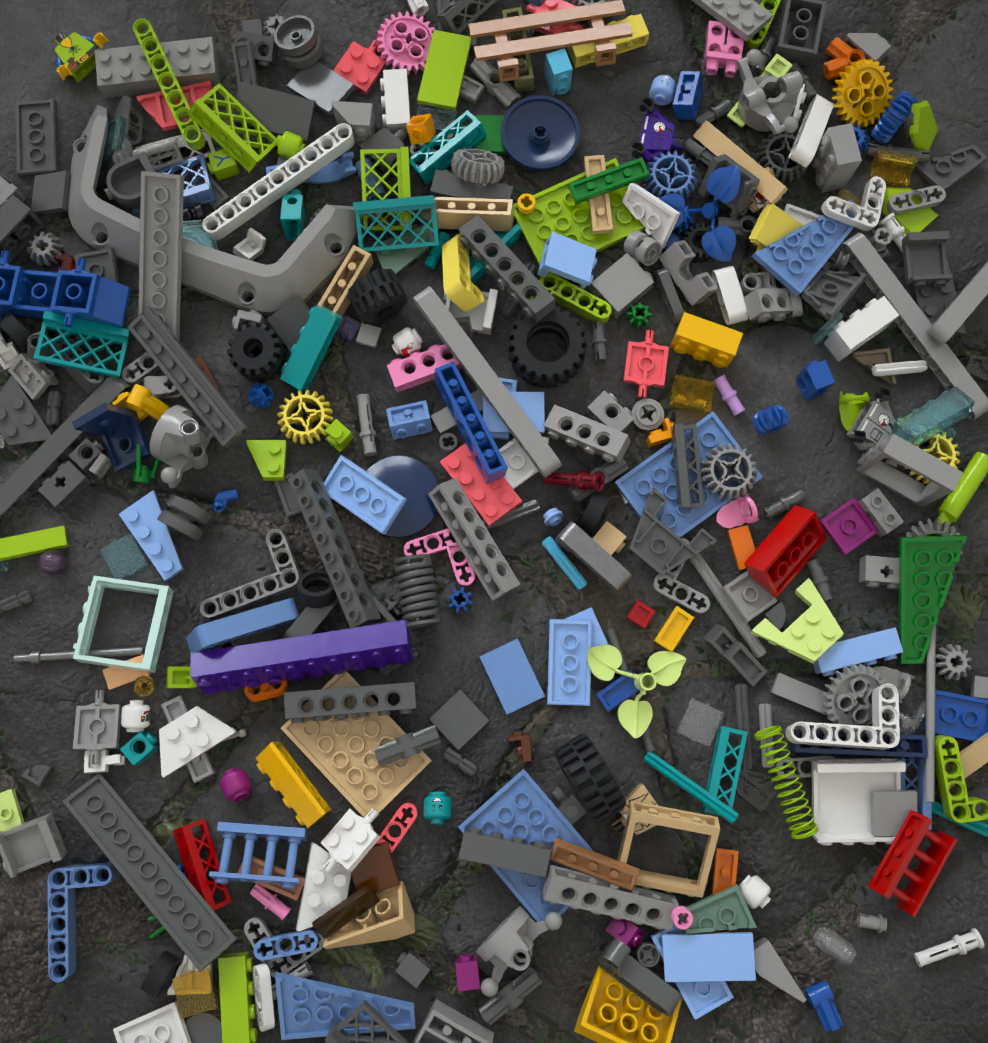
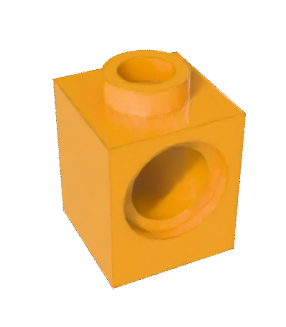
(421, 129)

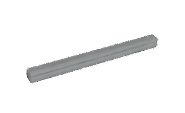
(715, 586)

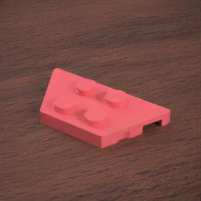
(159, 110)

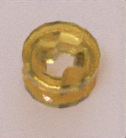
(143, 692)

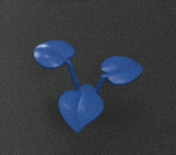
(725, 185)

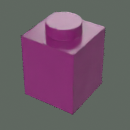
(467, 972)

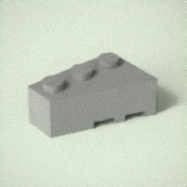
(450, 1026)

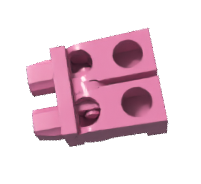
(719, 54)

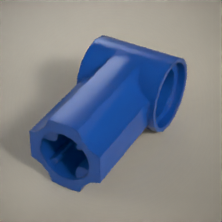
(821, 1000)

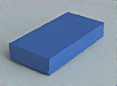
(617, 692)

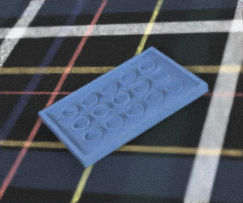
(659, 474)
(528, 813)

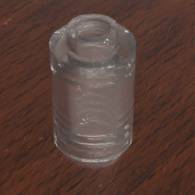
(835, 945)

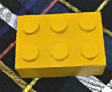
(706, 340)

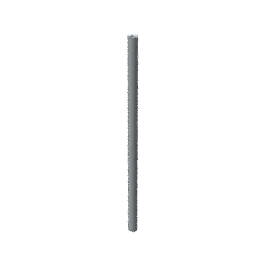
(930, 719)

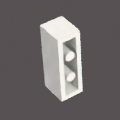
(395, 99)

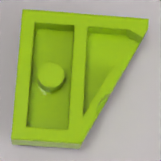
(269, 458)

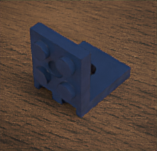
(116, 427)

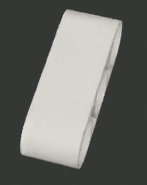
(730, 295)

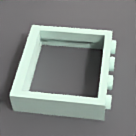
(91, 611)

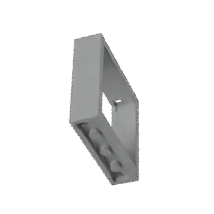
(942, 475)

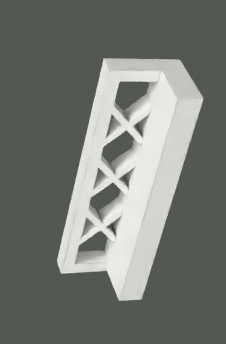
(181, 143)

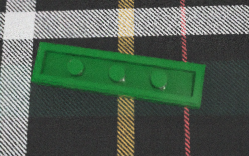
(608, 180)

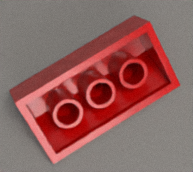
(786, 550)

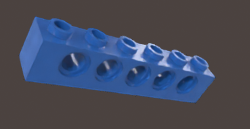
(470, 422)

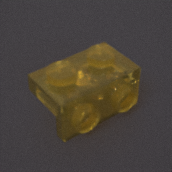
(893, 167)
(692, 394)

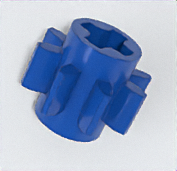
(260, 395)
(456, 595)

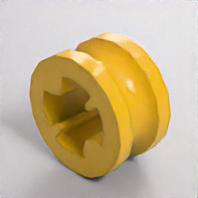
(526, 197)

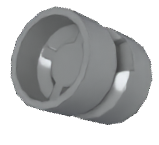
(642, 247)

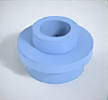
(553, 517)

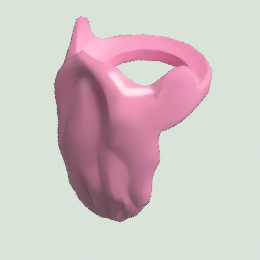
(737, 512)

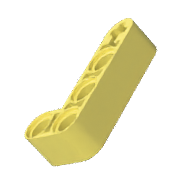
(457, 276)

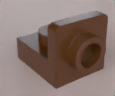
(524, 748)

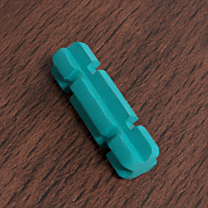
(436, 251)

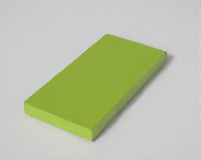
(444, 70)

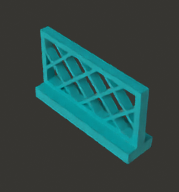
(395, 205)
(82, 329)

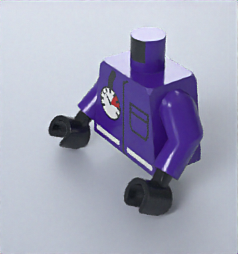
(655, 134)

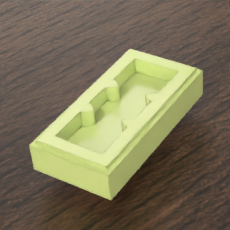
(9, 810)

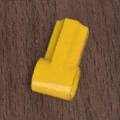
(142, 400)

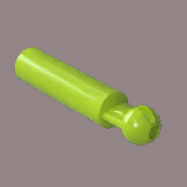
(970, 481)

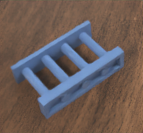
(251, 833)

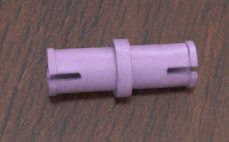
(729, 395)

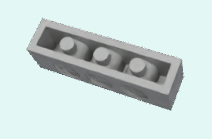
(561, 417)

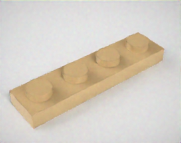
(599, 206)

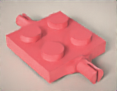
(550, 5)
(361, 66)
(646, 364)

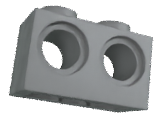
(768, 304)

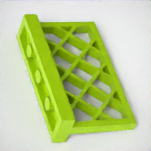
(225, 134)
(403, 183)

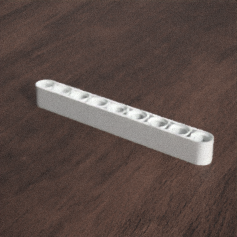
(274, 190)

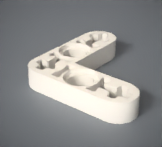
(860, 212)

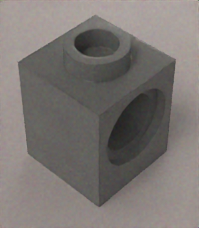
(80, 453)
(412, 967)

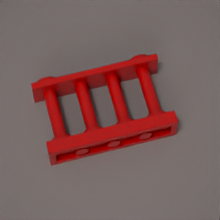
(900, 854)

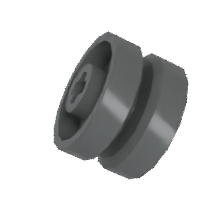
(298, 41)
(186, 515)

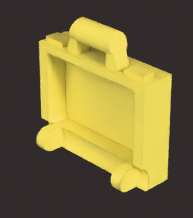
(772, 226)

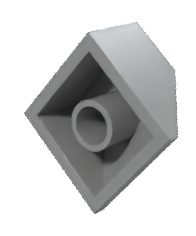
(358, 116)

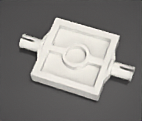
(350, 840)

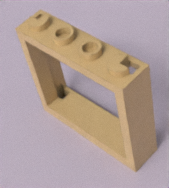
(674, 819)

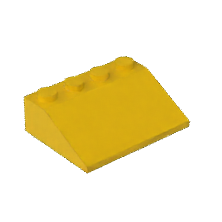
(620, 1016)

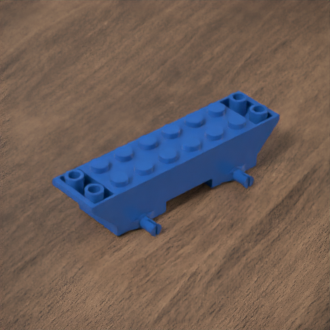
(65, 293)

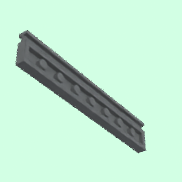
(187, 377)

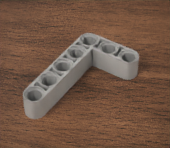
(259, 585)

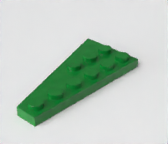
(924, 581)

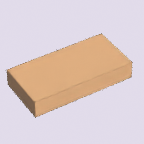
(118, 677)

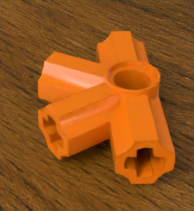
(842, 55)

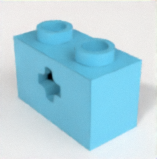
(558, 72)

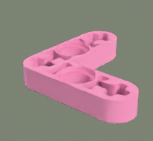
(451, 547)

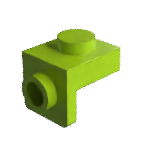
(179, 678)

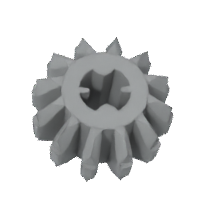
(44, 248)
(958, 657)

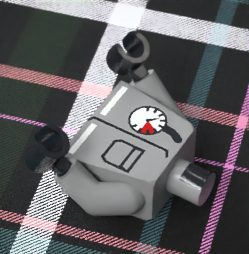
(873, 422)

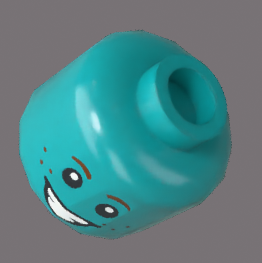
(437, 808)

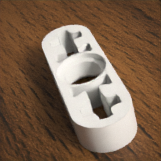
(263, 997)

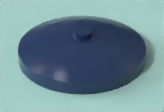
(540, 133)
(413, 482)

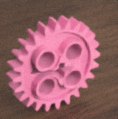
(411, 27)

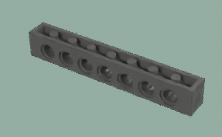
(334, 548)

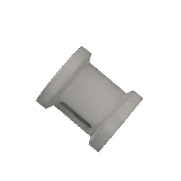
(880, 240)

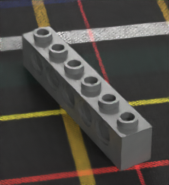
(478, 230)
(294, 701)

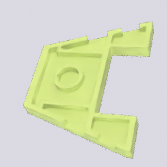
(809, 634)

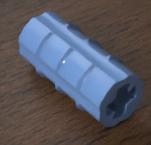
(371, 180)

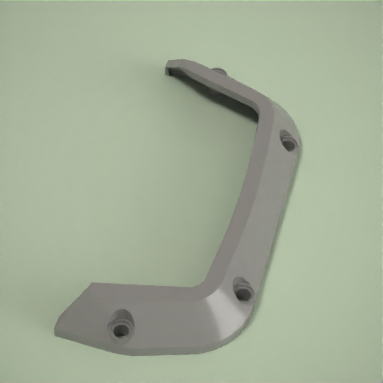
(214, 273)

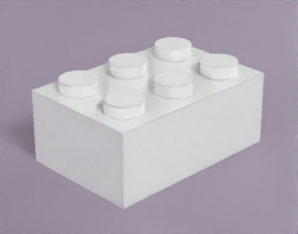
(860, 327)

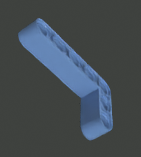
(240, 625)
(68, 913)

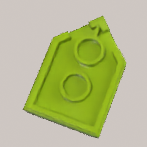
(924, 126)
(912, 221)

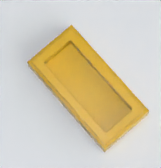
(673, 629)

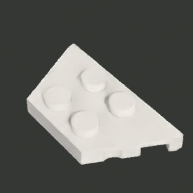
(189, 738)
(320, 888)

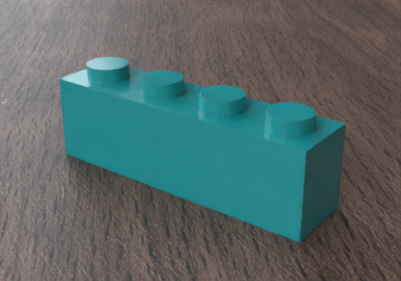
(311, 347)

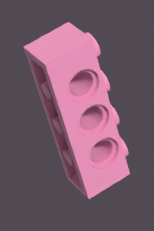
(422, 373)

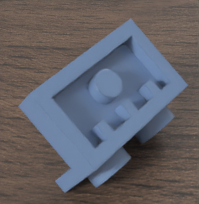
(409, 420)

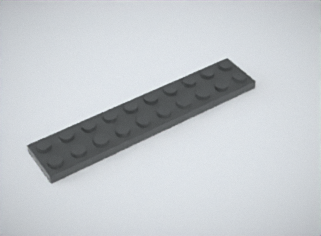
(150, 872)

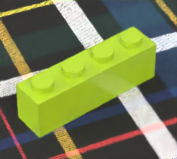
(236, 998)

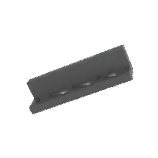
(456, 7)
(681, 466)

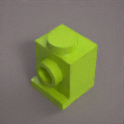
(338, 435)

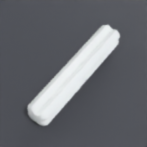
(899, 368)

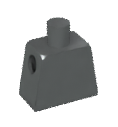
(385, 140)

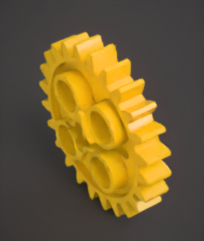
(862, 92)

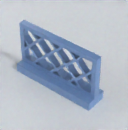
(192, 194)

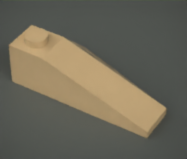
(384, 921)

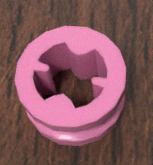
(674, 917)

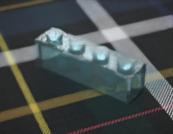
(933, 417)

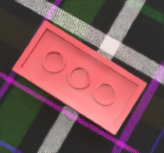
(488, 499)

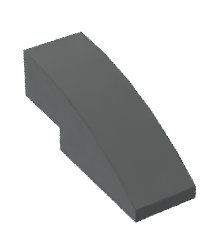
(735, 654)

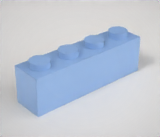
(858, 650)

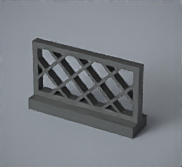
(339, 1035)

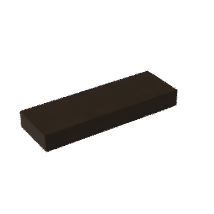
(346, 911)

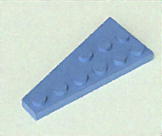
(804, 251)
(312, 1007)

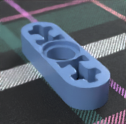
(269, 941)

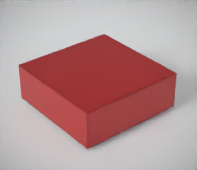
(640, 614)

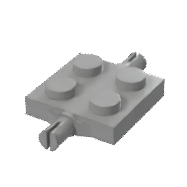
(97, 727)

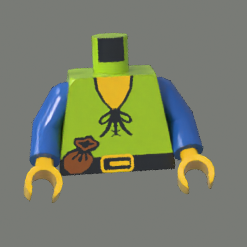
(77, 54)

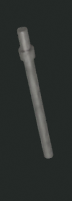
(38, 657)

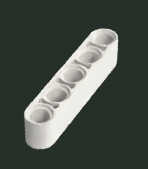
(811, 131)

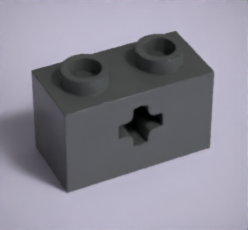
(61, 495)

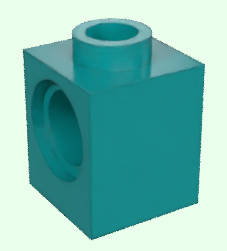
(131, 750)

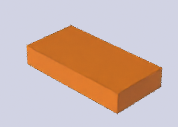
(741, 545)

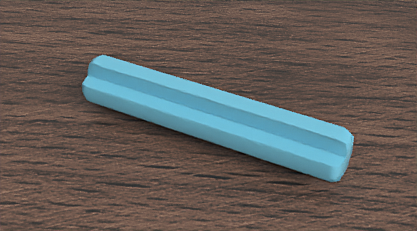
(564, 562)

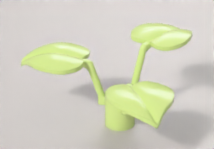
(665, 668)

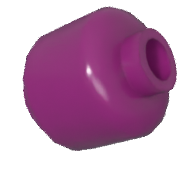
(235, 785)

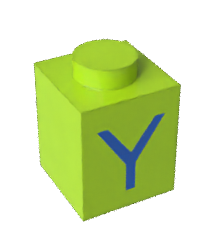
(222, 164)

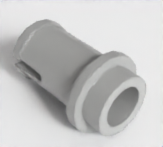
(872, 922)

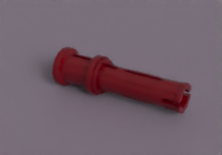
(581, 480)

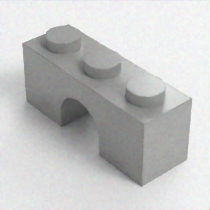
(677, 262)

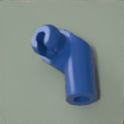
(222, 499)

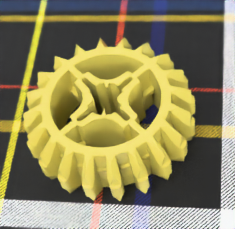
(297, 418)
(947, 454)

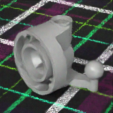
(770, 113)
(177, 442)
(509, 938)

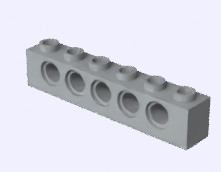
(473, 539)
(582, 884)

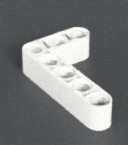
(853, 732)

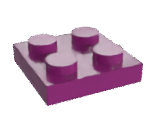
(848, 526)

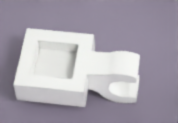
(8, 353)
(104, 762)

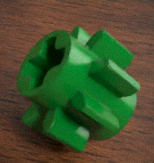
(637, 310)

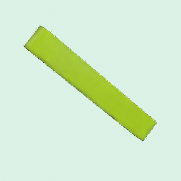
(164, 76)

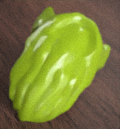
(850, 407)

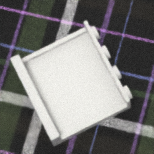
(844, 797)

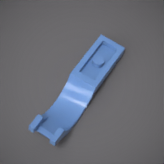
(330, 173)

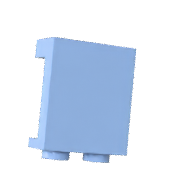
(568, 259)

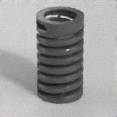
(411, 608)

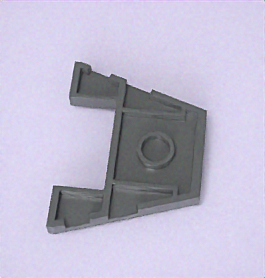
(658, 544)

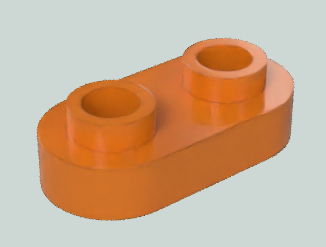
(266, 691)

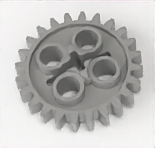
(855, 697)

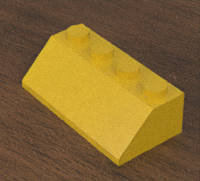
(292, 783)

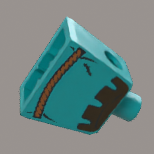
(293, 209)

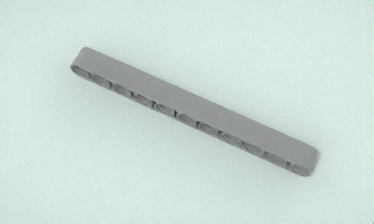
(913, 322)
(487, 382)

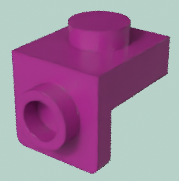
(626, 932)

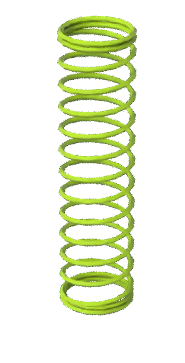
(776, 731)

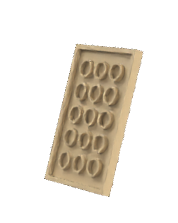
(346, 751)

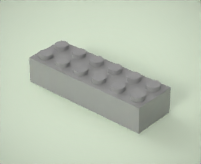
(129, 73)

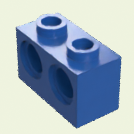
(688, 95)
(815, 379)

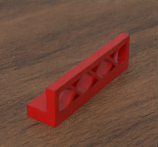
(194, 864)

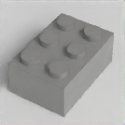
(836, 158)

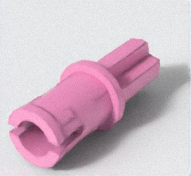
(270, 901)

